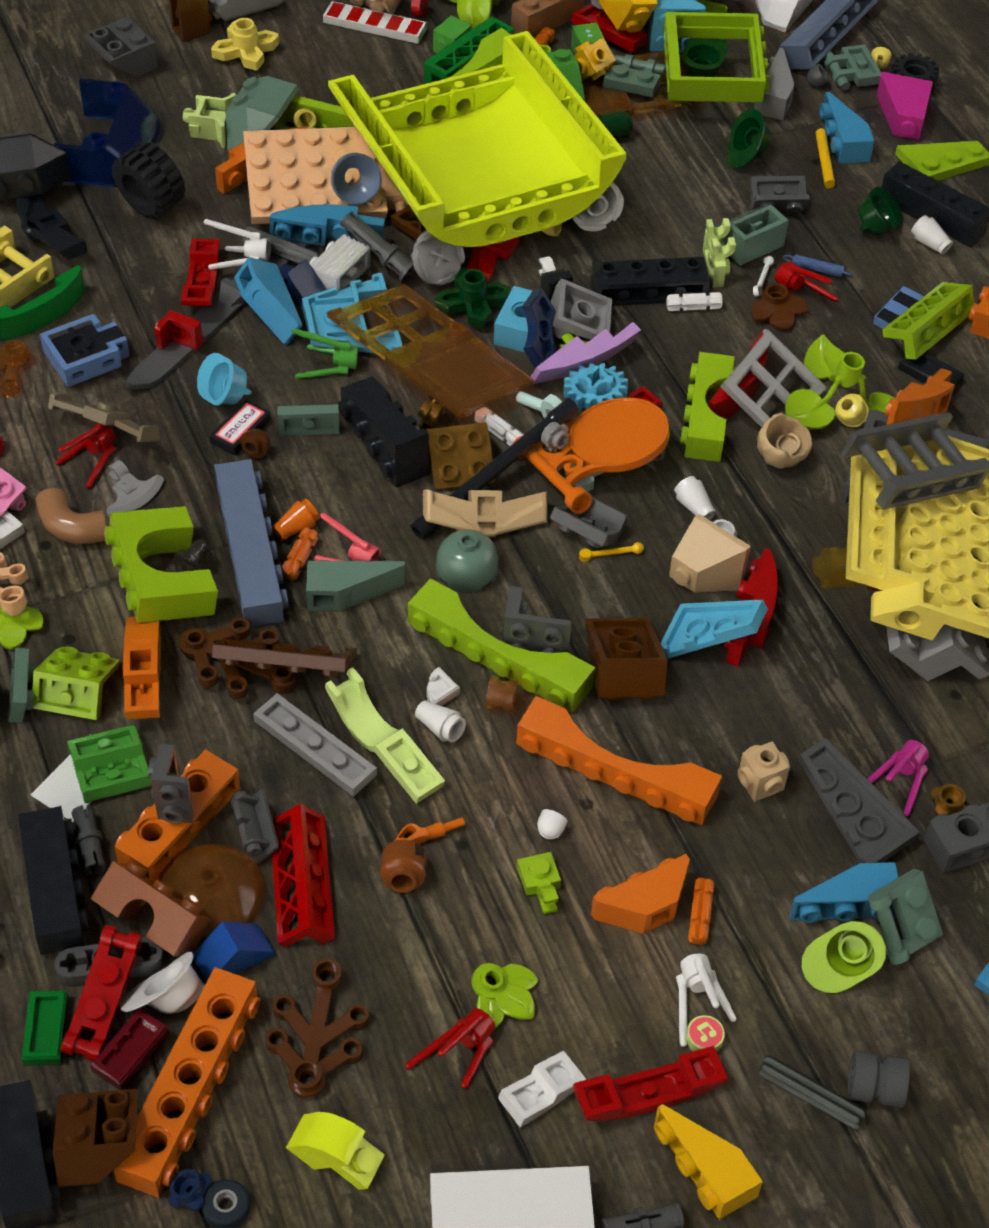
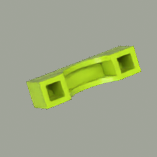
(706, 430)

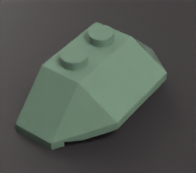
(257, 107)

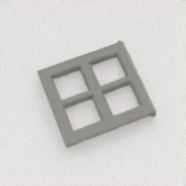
(773, 384)

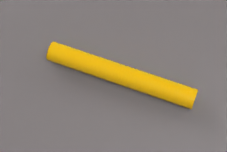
(825, 159)

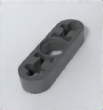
(82, 954)

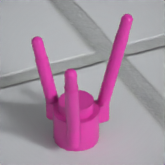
(907, 761)

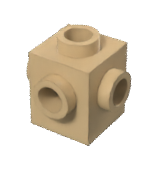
(763, 770)

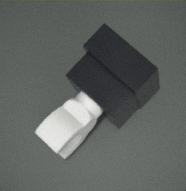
(551, 276)

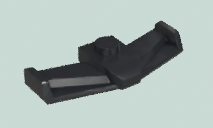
(48, 227)

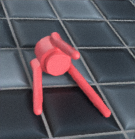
(359, 550)

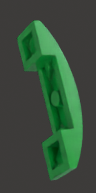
(44, 308)

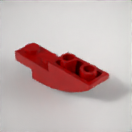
(760, 586)

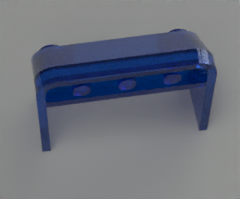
(131, 124)

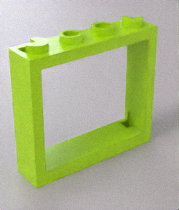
(715, 27)

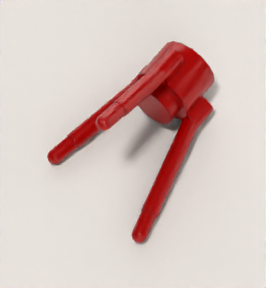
(792, 278)
(96, 441)
(471, 1032)

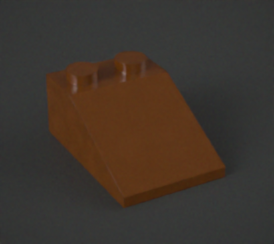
(626, 658)

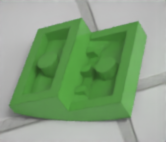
(109, 763)

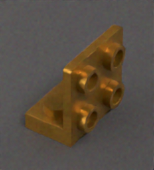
(458, 453)

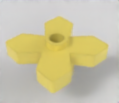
(245, 43)

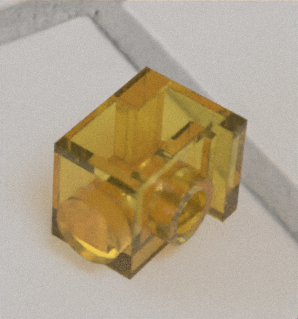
(832, 568)

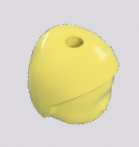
(852, 410)

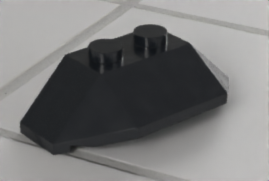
(31, 166)

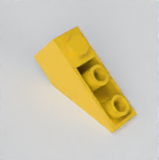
(715, 1165)

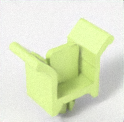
(208, 118)

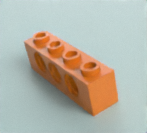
(218, 784)

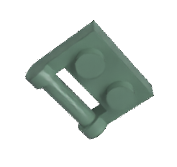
(914, 914)

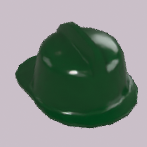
(704, 56)
(748, 138)
(879, 212)

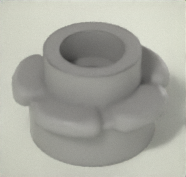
(555, 436)

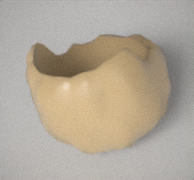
(783, 441)

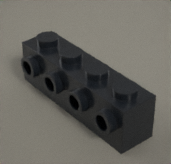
(923, 195)
(649, 279)
(51, 880)

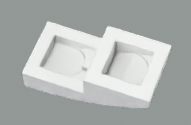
(542, 1089)

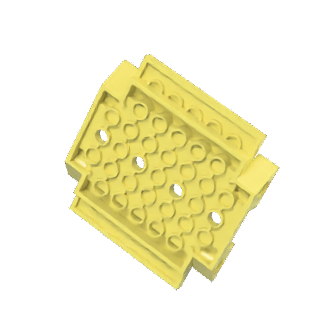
(921, 550)

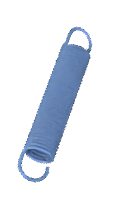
(818, 265)

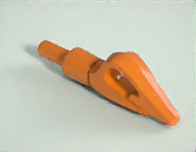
(430, 832)

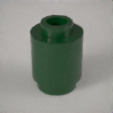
(617, 123)

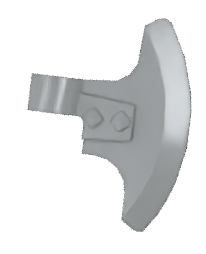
(130, 491)

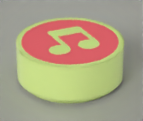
(705, 1032)

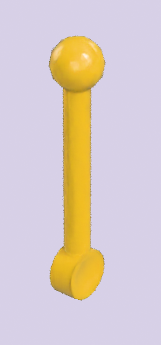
(585, 554)

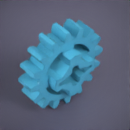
(594, 385)

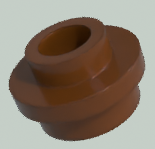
(255, 443)

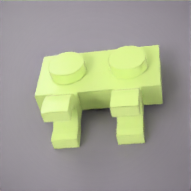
(717, 252)

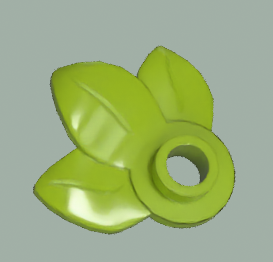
(14, 628)
(510, 993)

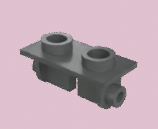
(257, 825)

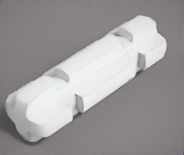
(694, 301)
(497, 425)

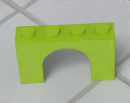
(152, 592)

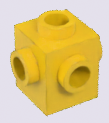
(589, 61)

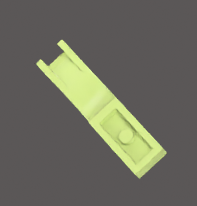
(390, 744)

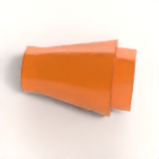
(299, 516)

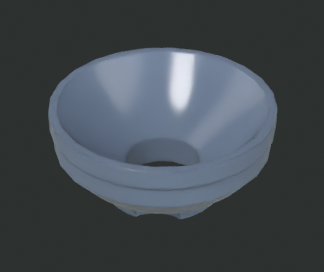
(367, 184)

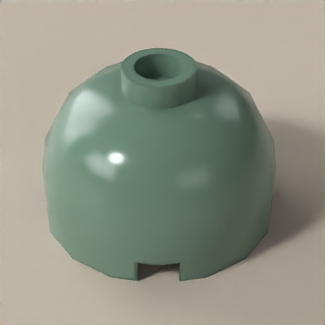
(467, 561)

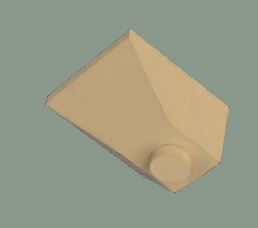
(709, 558)

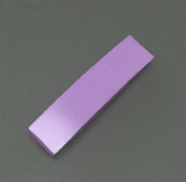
(578, 353)

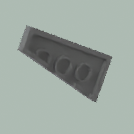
(861, 812)

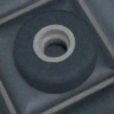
(230, 1217)

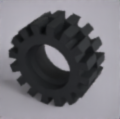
(917, 67)

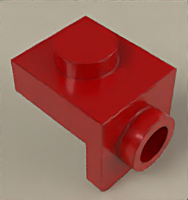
(179, 329)

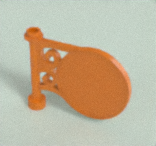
(603, 438)

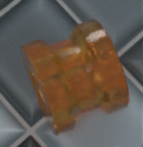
(501, 694)

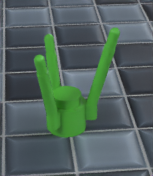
(343, 353)

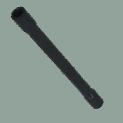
(559, 414)

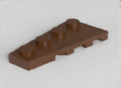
(318, 657)

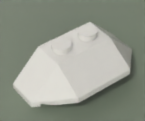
(781, 13)

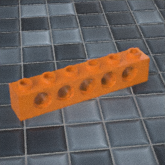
(221, 994)

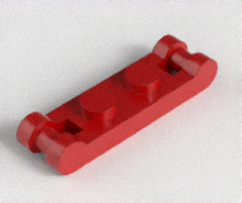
(102, 993)

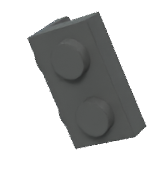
(781, 192)
(599, 524)
(169, 789)

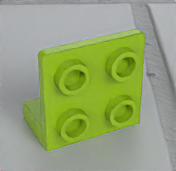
(72, 682)

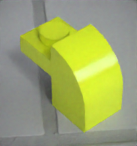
(336, 1143)

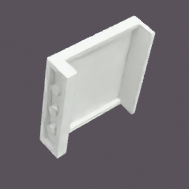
(512, 1198)

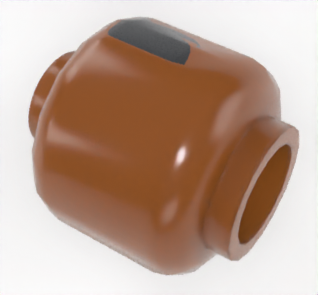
(403, 865)

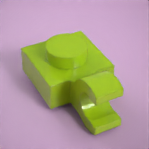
(542, 878)

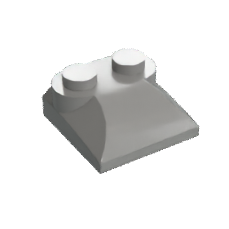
(579, 311)

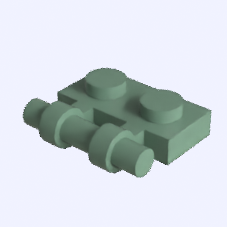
(859, 65)
(634, 75)

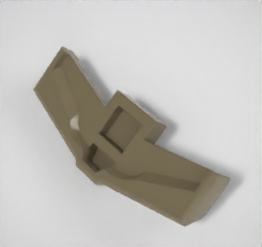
(105, 414)

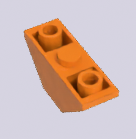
(644, 899)

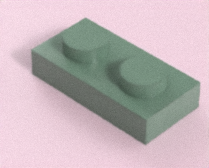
(308, 420)
(21, 675)

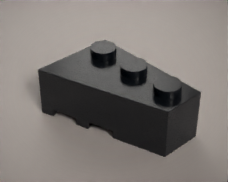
(25, 1161)

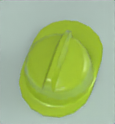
(843, 957)

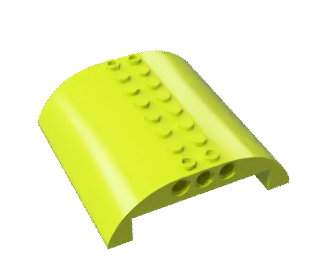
(489, 147)

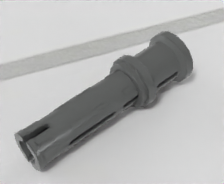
(389, 254)

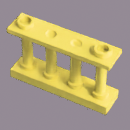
(26, 281)

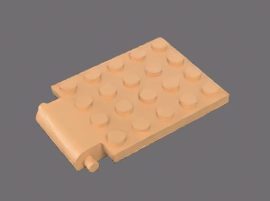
(296, 166)

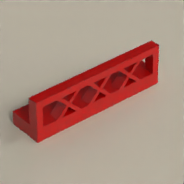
(309, 871)

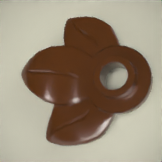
(778, 307)

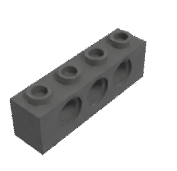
(950, 846)

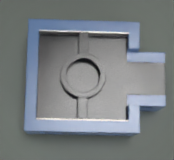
(84, 349)

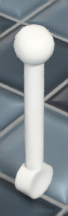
(768, 262)

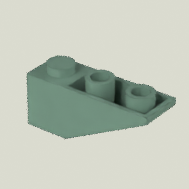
(349, 583)

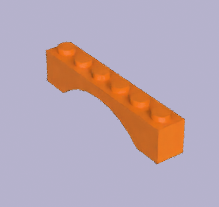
(677, 788)

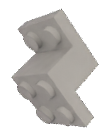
(946, 652)

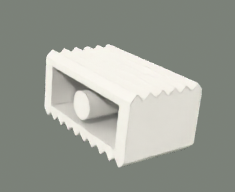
(341, 262)

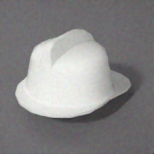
(167, 990)

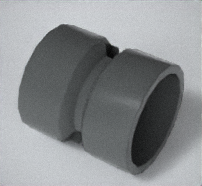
(879, 1079)

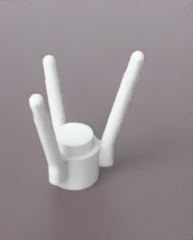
(255, 247)
(699, 978)

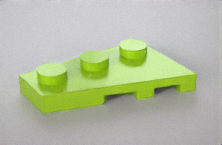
(944, 159)

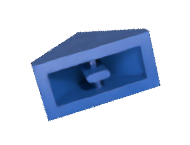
(232, 949)

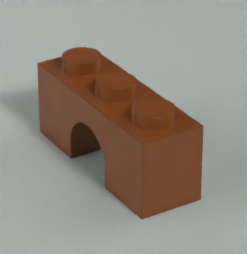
(176, 922)

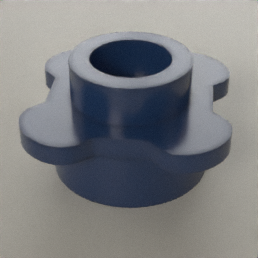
(183, 1183)

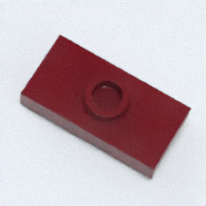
(129, 1049)

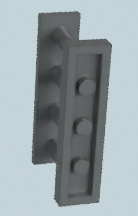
(916, 484)

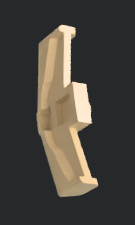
(485, 511)

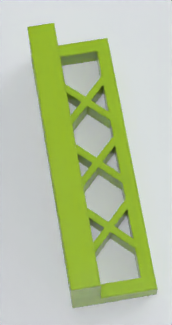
(326, 114)
(931, 318)

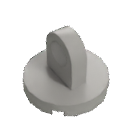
(436, 260)

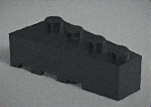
(386, 431)

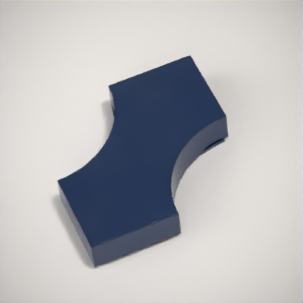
(539, 318)

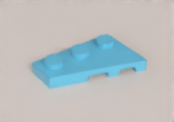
(710, 624)

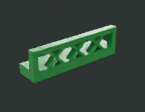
(451, 58)

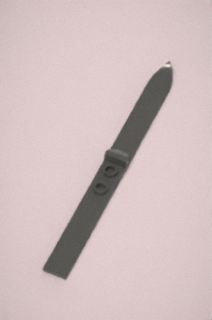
(212, 318)

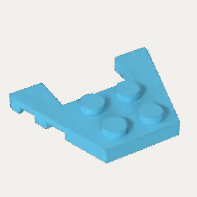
(320, 304)

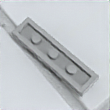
(315, 744)

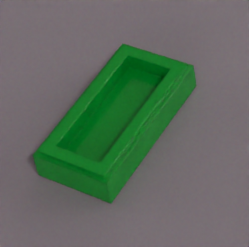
(45, 1027)

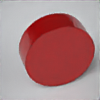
(419, 8)

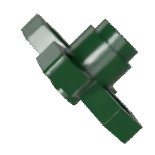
(473, 296)

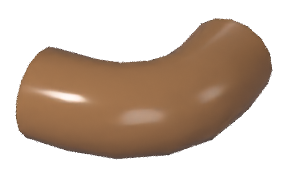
(66, 524)

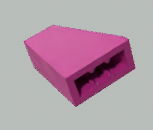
(904, 103)

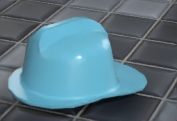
(221, 380)

